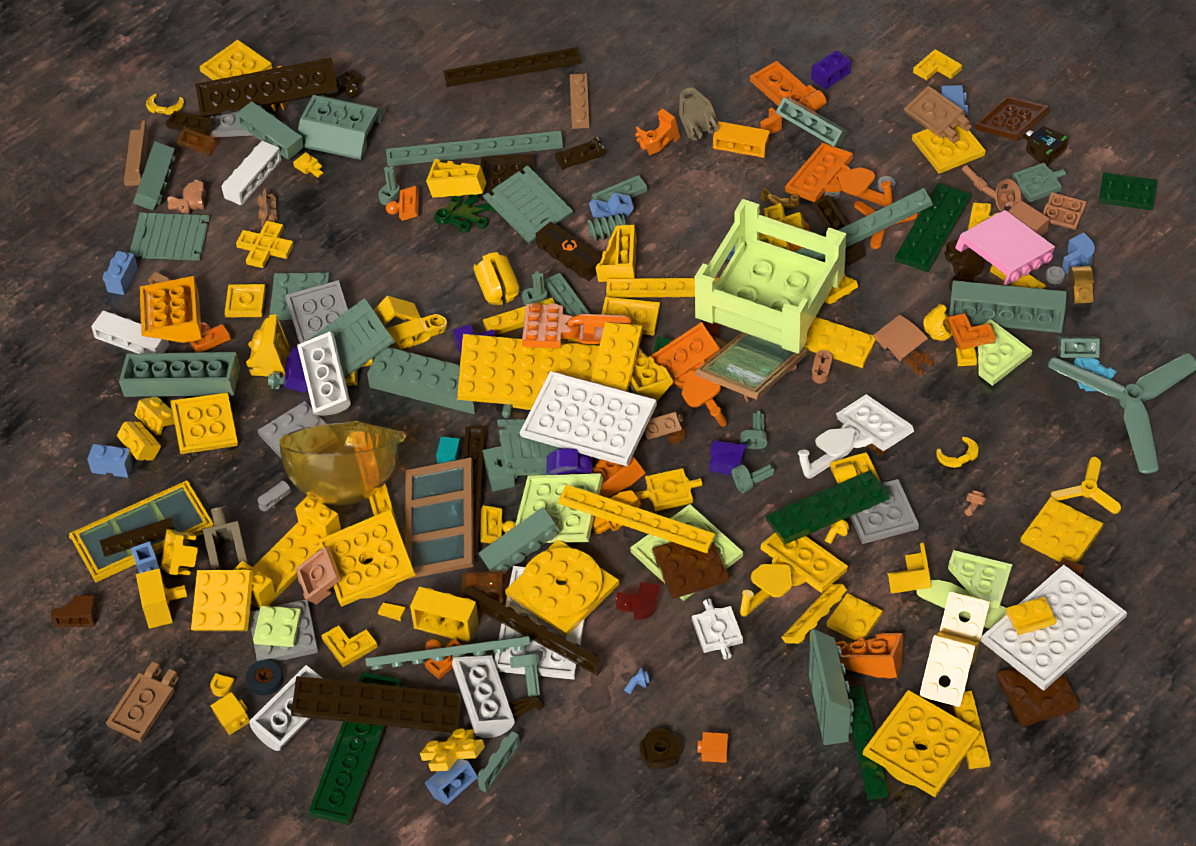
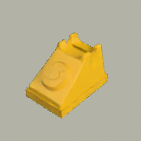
(268, 349)

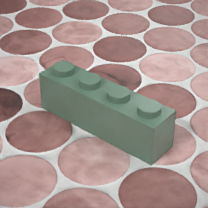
(811, 121)
(269, 129)
(153, 176)
(520, 542)

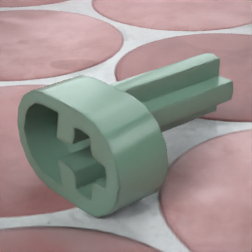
(391, 187)
(538, 291)
(757, 436)
(744, 480)
(530, 664)

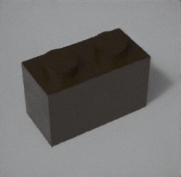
(964, 263)

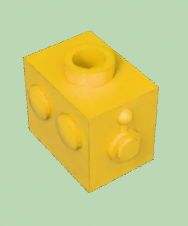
(231, 713)

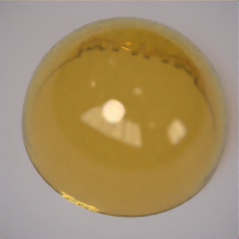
(340, 460)

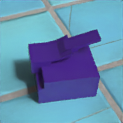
(726, 456)

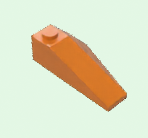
(617, 476)
(874, 657)

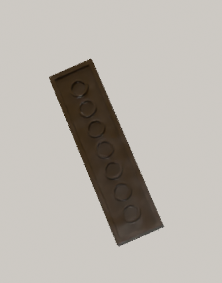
(266, 87)

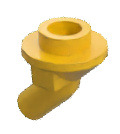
(837, 528)

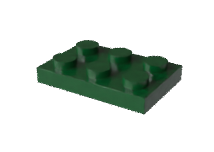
(1128, 191)

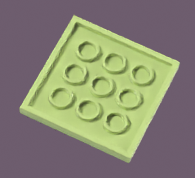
(545, 492)
(689, 515)

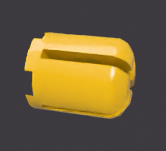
(496, 279)

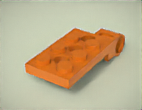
(796, 89)

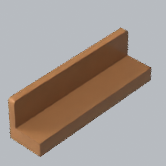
(136, 155)

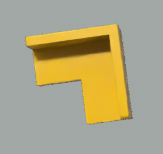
(397, 308)
(915, 577)

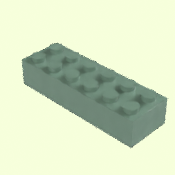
(1009, 306)
(179, 374)
(418, 379)

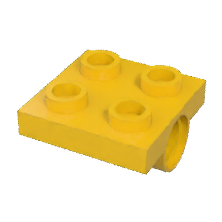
(852, 467)

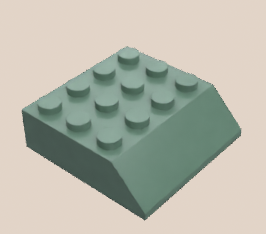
(829, 689)

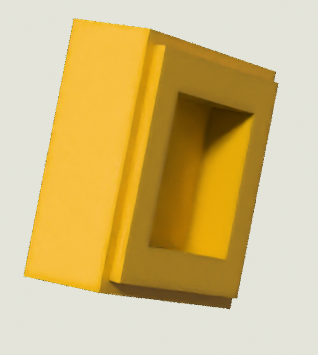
(966, 357)

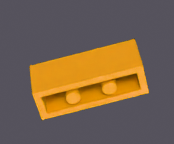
(741, 139)

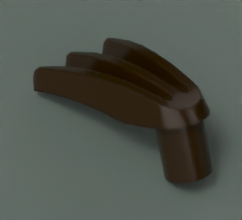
(525, 705)

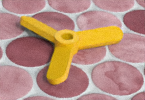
(1093, 491)

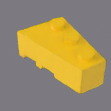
(454, 179)
(620, 255)

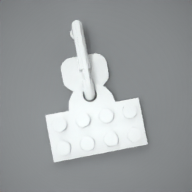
(864, 424)

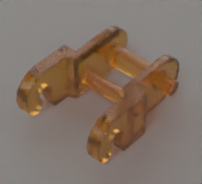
(921, 358)

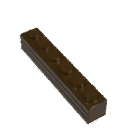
(135, 537)

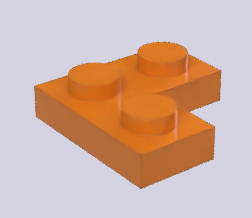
(968, 336)

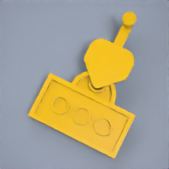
(791, 566)

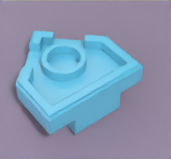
(1093, 365)

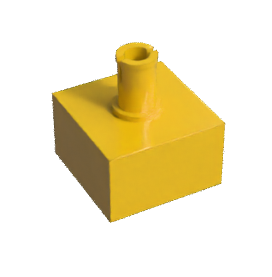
(156, 597)

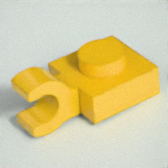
(307, 164)

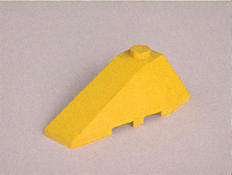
(649, 378)

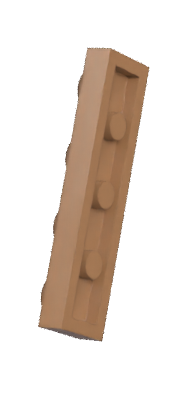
(579, 101)

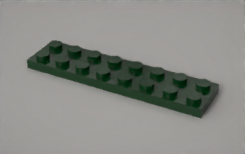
(348, 765)

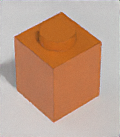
(713, 747)

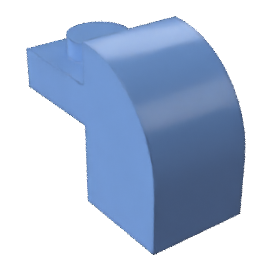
(617, 204)
(1080, 252)
(145, 558)

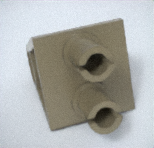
(696, 114)
(220, 532)

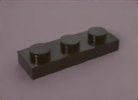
(200, 124)

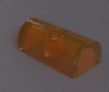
(196, 141)

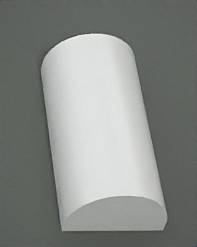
(324, 375)
(483, 695)
(274, 721)

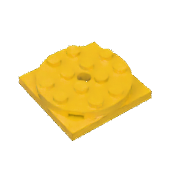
(373, 539)
(566, 604)
(915, 723)

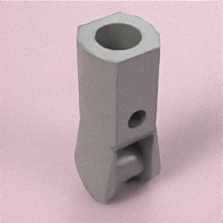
(273, 496)

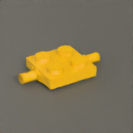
(669, 489)

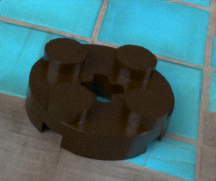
(657, 759)

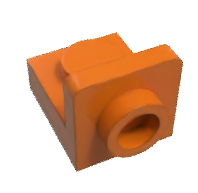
(773, 123)

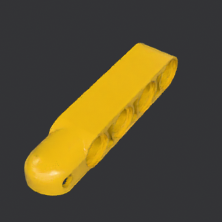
(416, 331)

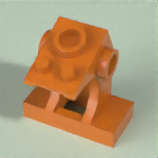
(662, 135)

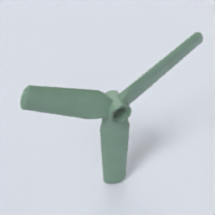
(1131, 400)

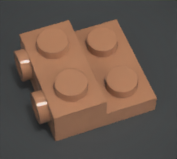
(318, 575)

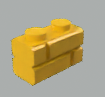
(138, 440)

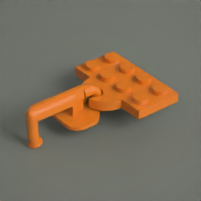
(829, 172)
(547, 326)
(681, 361)

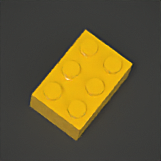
(444, 614)

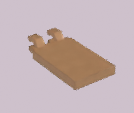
(937, 114)
(143, 702)

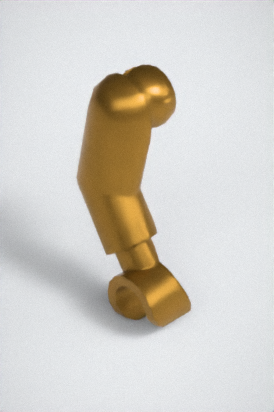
(790, 202)

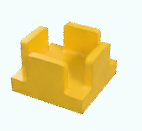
(178, 553)

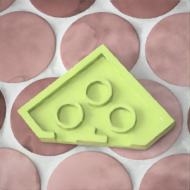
(1001, 356)
(981, 576)

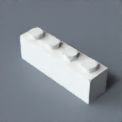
(251, 172)
(126, 334)

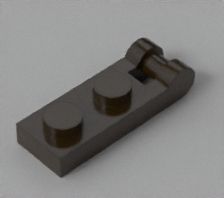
(580, 153)

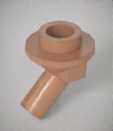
(976, 499)

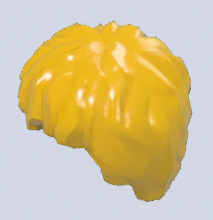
(936, 324)

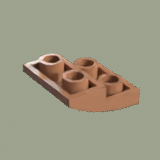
(1064, 210)
(900, 337)

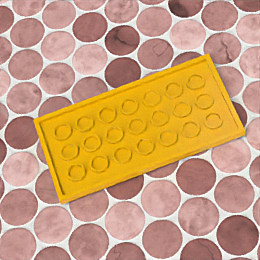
(513, 374)

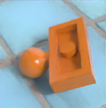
(407, 204)
(210, 338)
(440, 668)

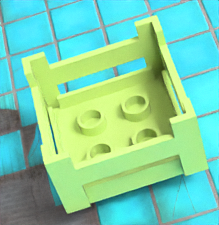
(766, 286)

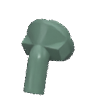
(275, 380)

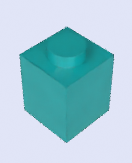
(448, 450)

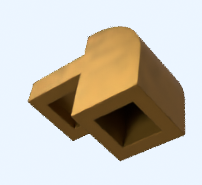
(1081, 279)

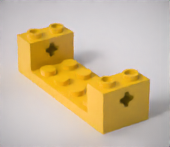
(279, 565)

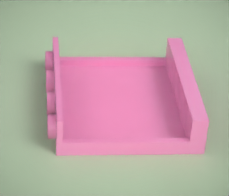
(1007, 245)

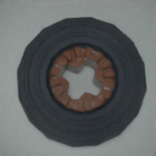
(261, 669)

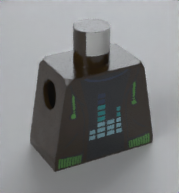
(1045, 144)

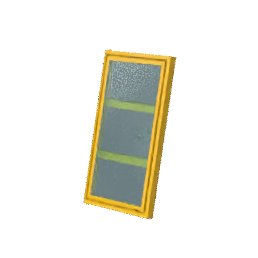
(175, 503)

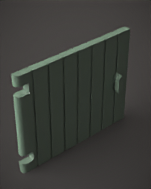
(527, 203)
(169, 236)
(356, 338)
(523, 454)

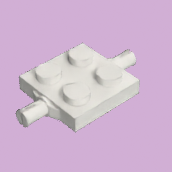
(717, 629)

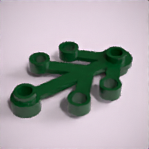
(445, 215)

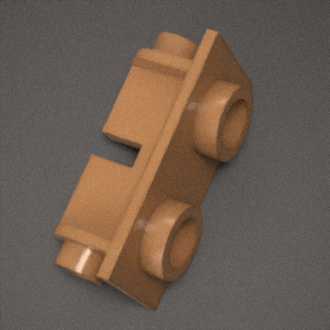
(267, 208)
(663, 425)

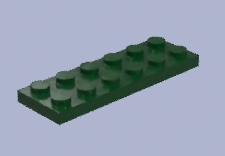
(933, 228)
(827, 507)

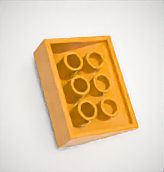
(171, 310)

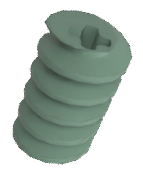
(604, 227)

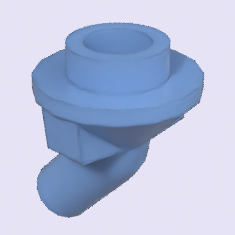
(640, 678)

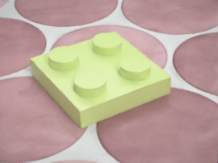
(277, 626)

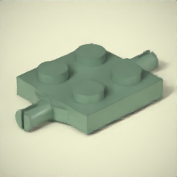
(1038, 181)

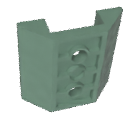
(335, 130)

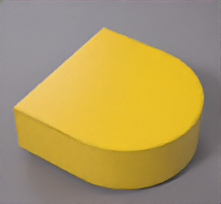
(221, 685)

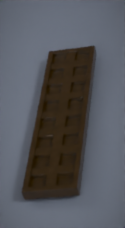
(376, 704)

